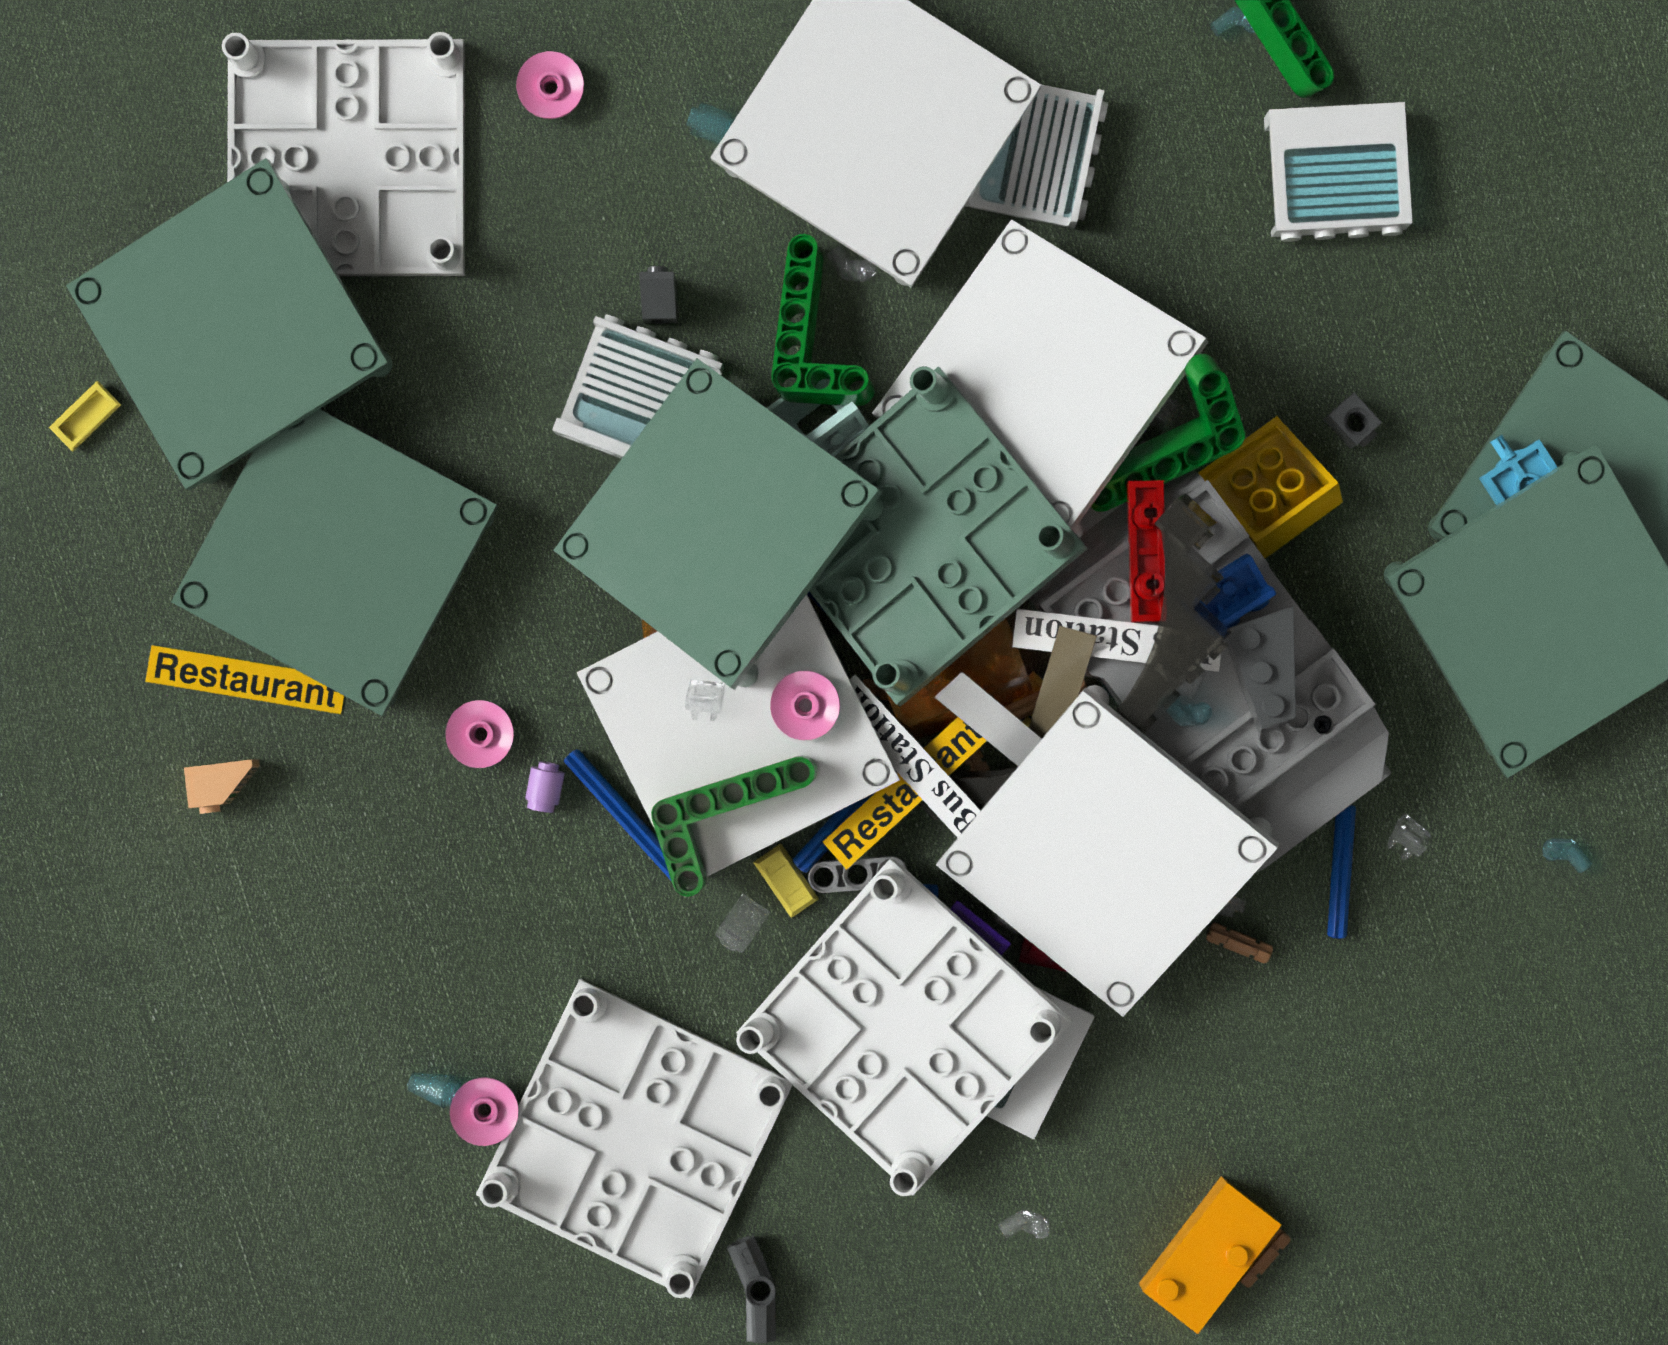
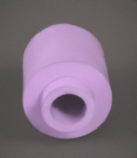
(544, 787)

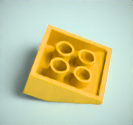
(1273, 486)

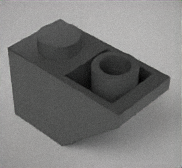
(659, 296)

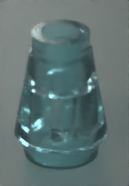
(434, 1087)

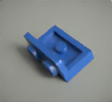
(1241, 591)

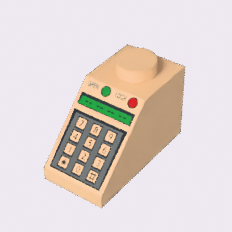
(217, 783)

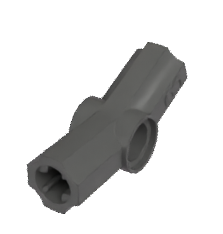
(759, 1309)

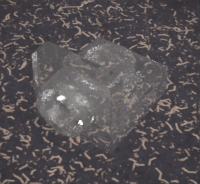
(741, 924)

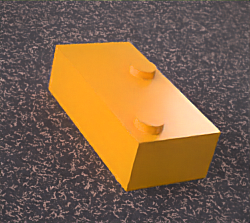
(1209, 1255)

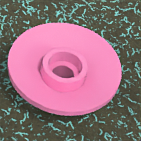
(546, 69)
(786, 708)
(462, 738)
(479, 1128)

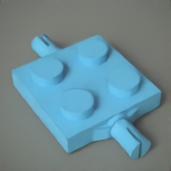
(1516, 469)

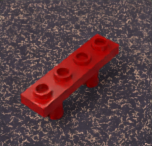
(1145, 550)

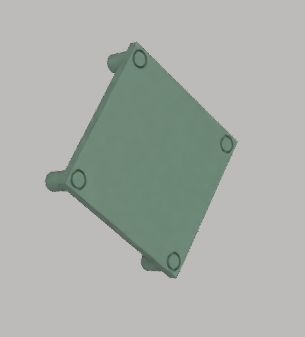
(228, 325)
(1571, 405)
(718, 523)
(954, 544)
(336, 557)
(1543, 610)

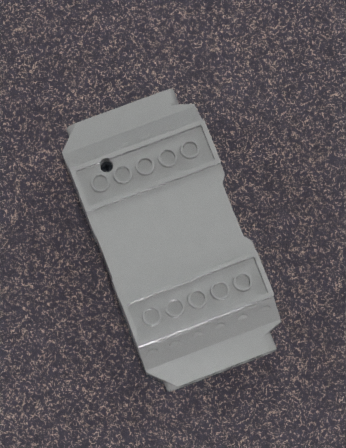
(1288, 774)

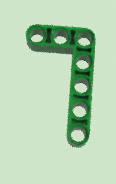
(1284, 36)
(803, 333)
(1187, 446)
(718, 804)

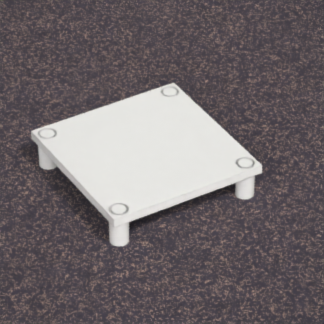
(876, 127)
(362, 141)
(1055, 364)
(667, 752)
(1107, 852)
(903, 1026)
(635, 1138)

